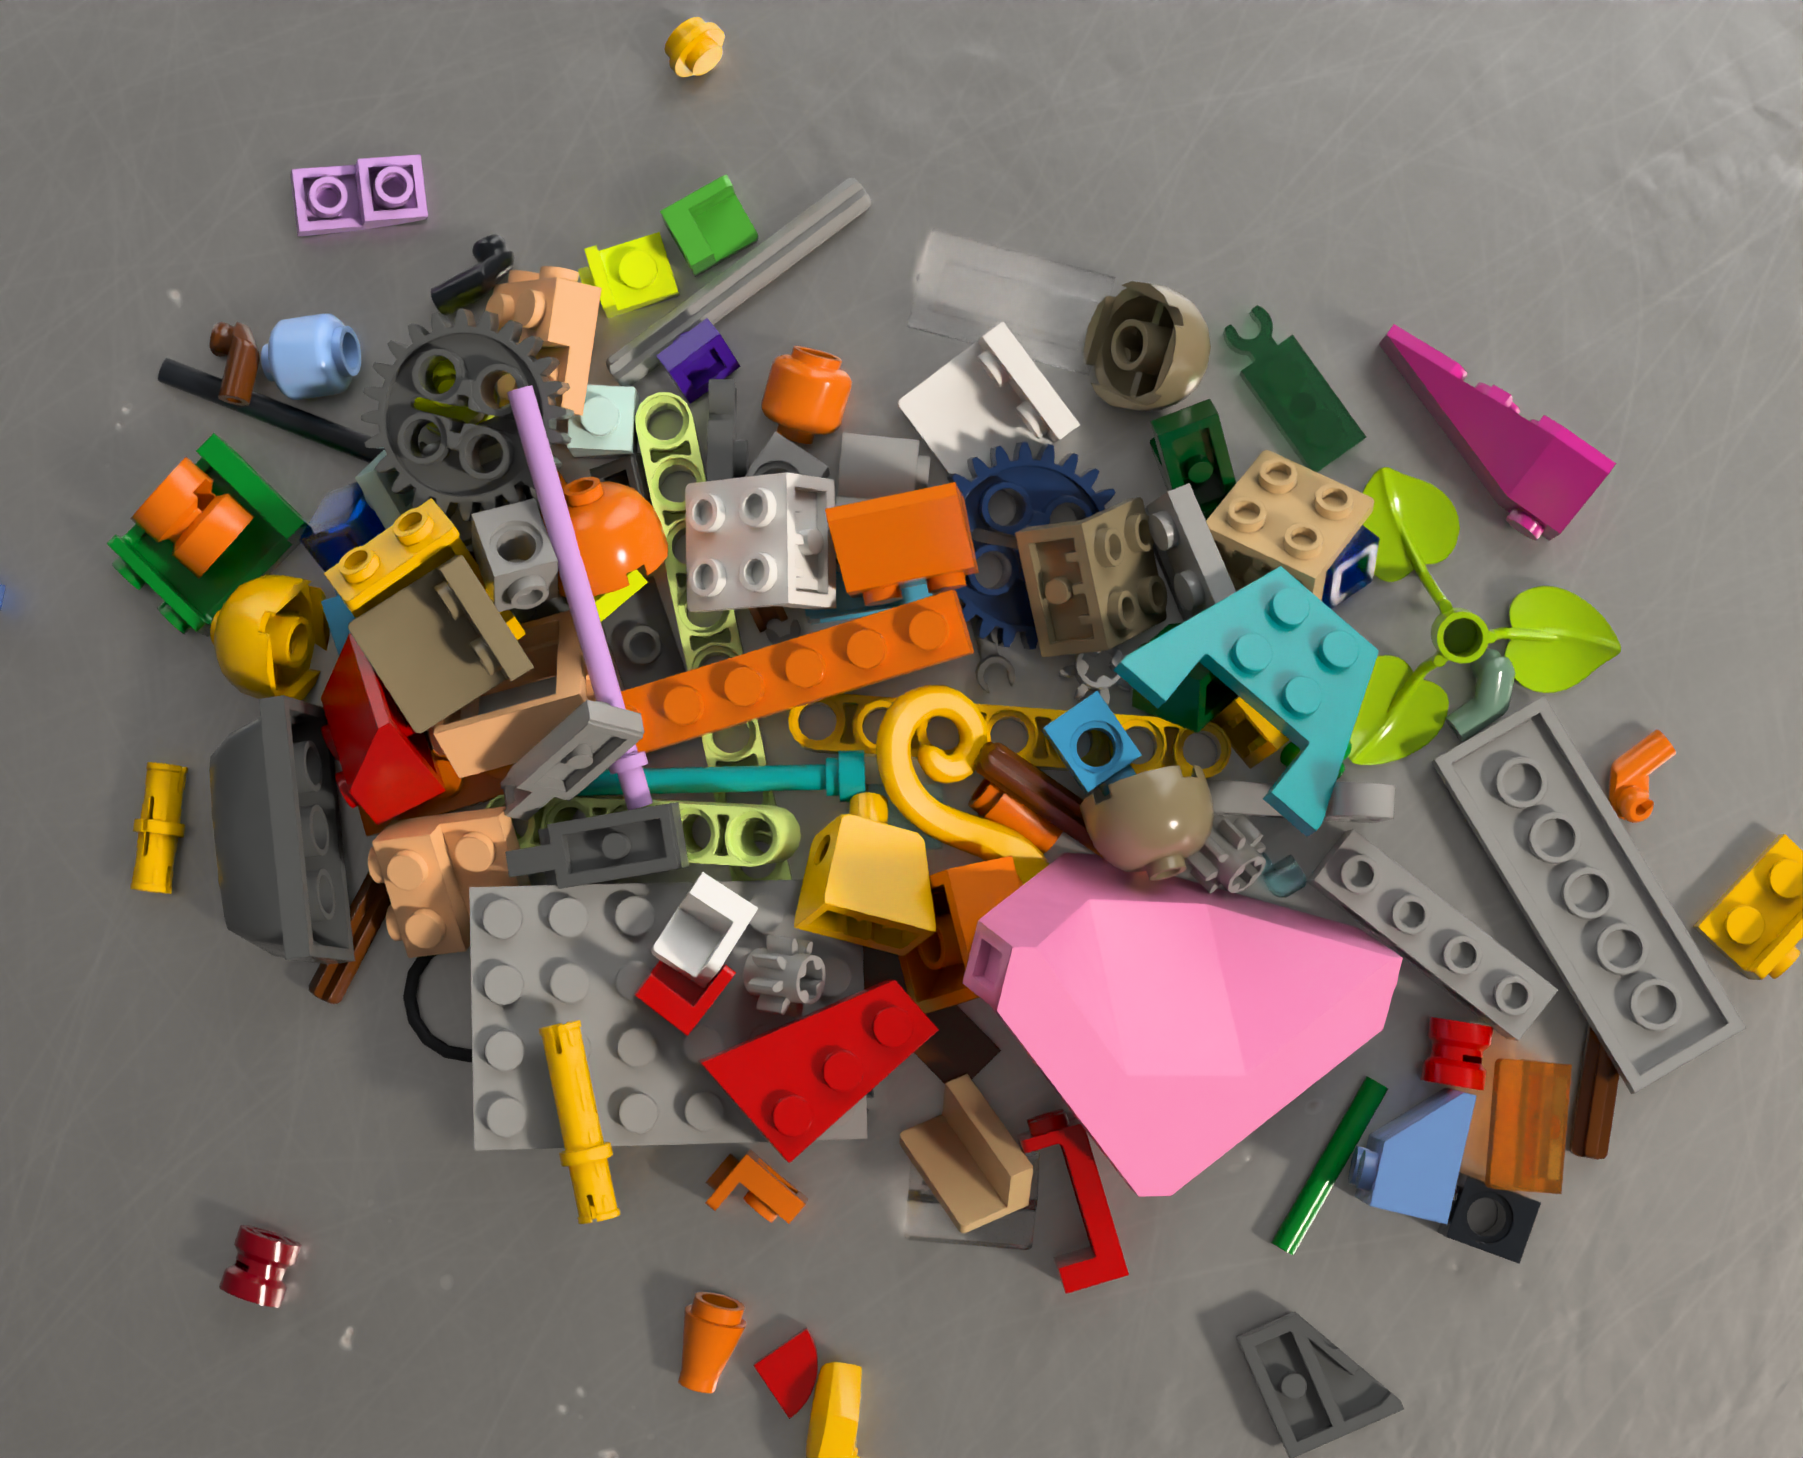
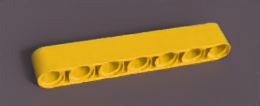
(1166, 736)

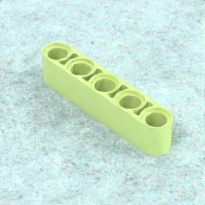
(729, 825)

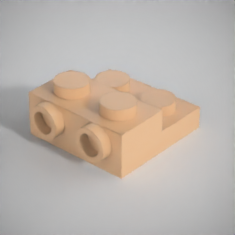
(559, 313)
(429, 874)

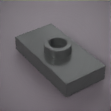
(643, 639)

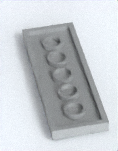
(1588, 895)

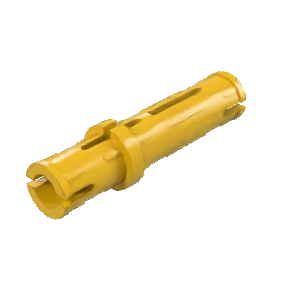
(579, 1122)

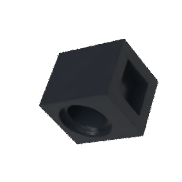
(1511, 1229)

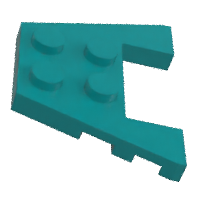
(1284, 660)

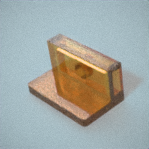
(1528, 1125)

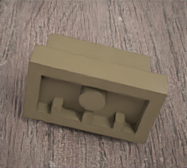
(1092, 580)
(439, 644)

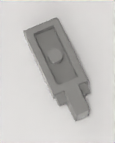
(570, 757)

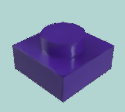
(697, 358)

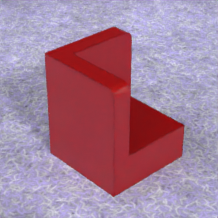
(678, 997)

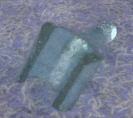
(1283, 877)

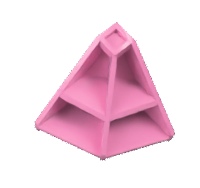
(1174, 1008)

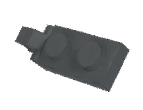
(605, 847)

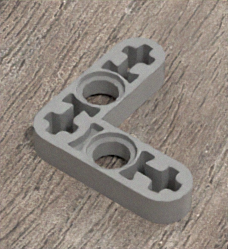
(1348, 802)

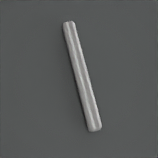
(742, 279)

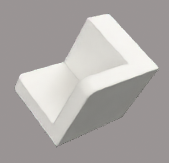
(703, 930)

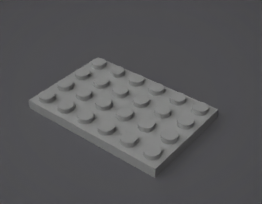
(581, 957)

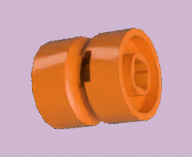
(192, 517)

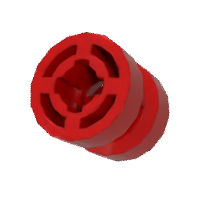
(1457, 1053)

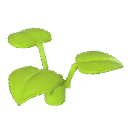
(1552, 634)

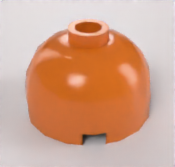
(613, 532)

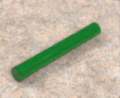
(1329, 1165)

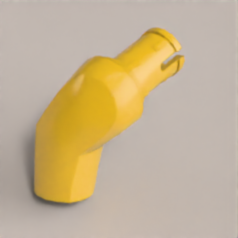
(835, 1412)

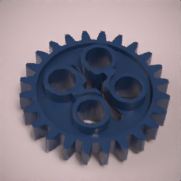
(1037, 490)

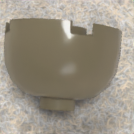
(1147, 347)
(1152, 821)

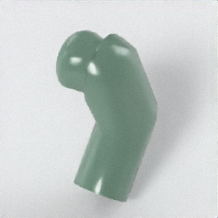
(1491, 698)

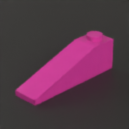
(1526, 466)

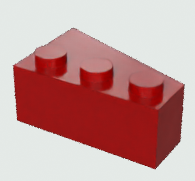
(820, 1065)

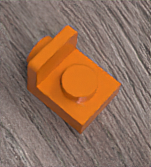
(768, 1190)

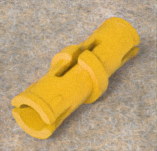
(159, 828)

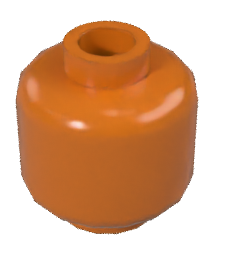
(806, 394)

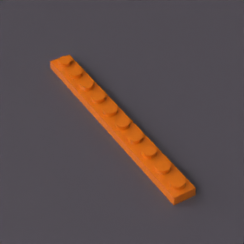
(756, 686)

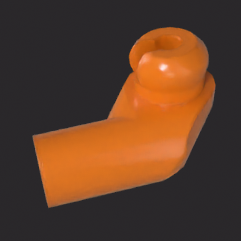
(1631, 776)

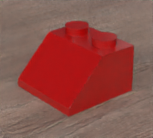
(380, 755)

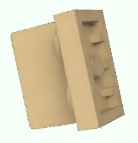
(1287, 520)

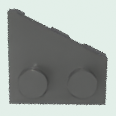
(1312, 1385)

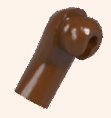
(241, 364)

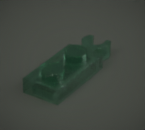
(1295, 395)

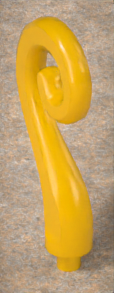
(946, 824)

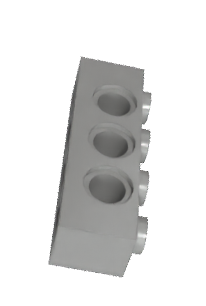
(1432, 935)

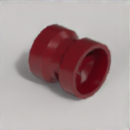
(260, 1266)

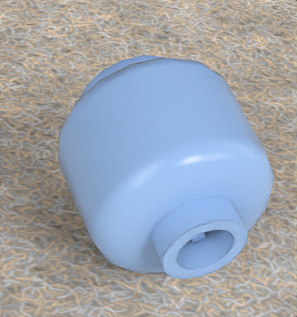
(311, 356)

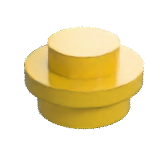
(694, 47)

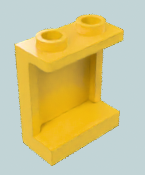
(400, 556)

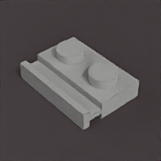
(1187, 552)

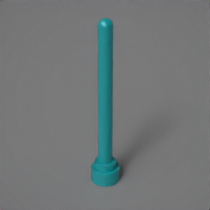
(839, 777)

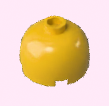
(269, 636)

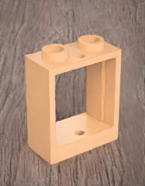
(505, 735)

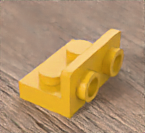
(1760, 913)

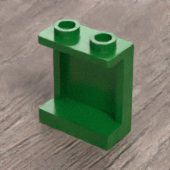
(254, 553)

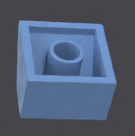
(1416, 1158)

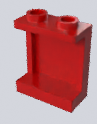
(1104, 1256)

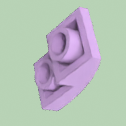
(359, 195)

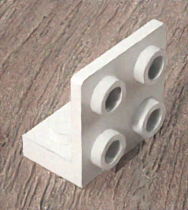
(986, 401)
(760, 543)

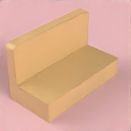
(969, 1159)

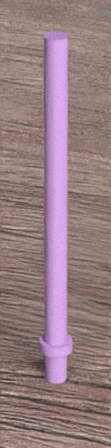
(576, 583)

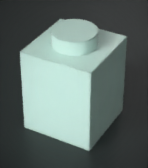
(606, 425)

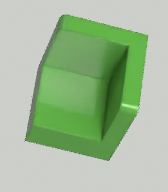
(709, 225)

